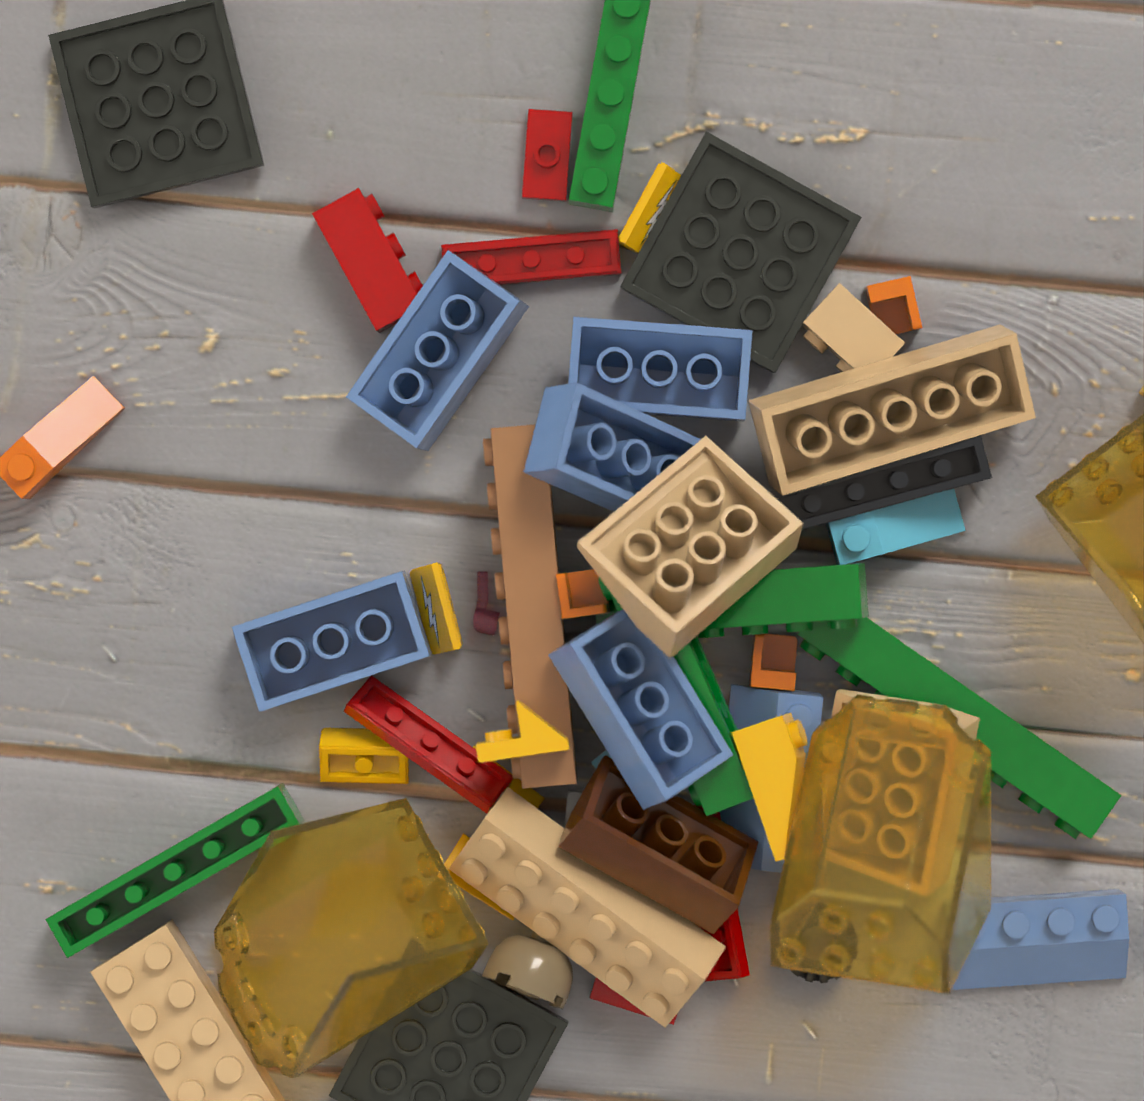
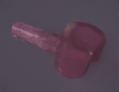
(484, 620)

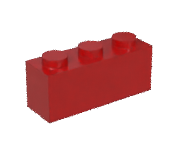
(369, 257)

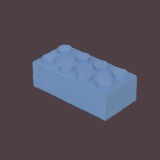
(600, 445)
(332, 641)

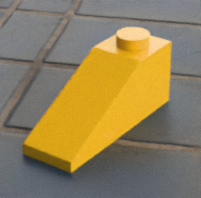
(774, 768)

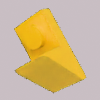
(535, 738)

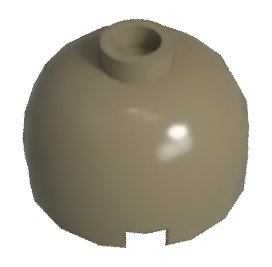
(531, 969)

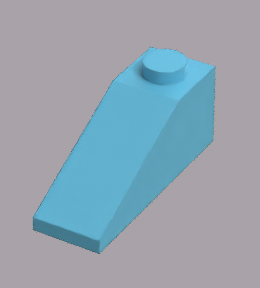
(895, 527)

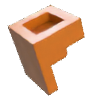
(895, 304)
(581, 594)
(773, 662)

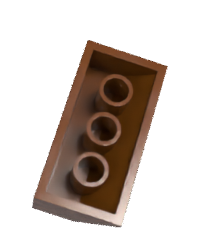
(661, 851)

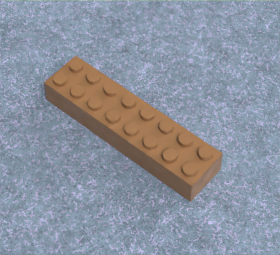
(532, 601)

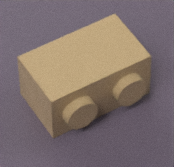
(849, 331)

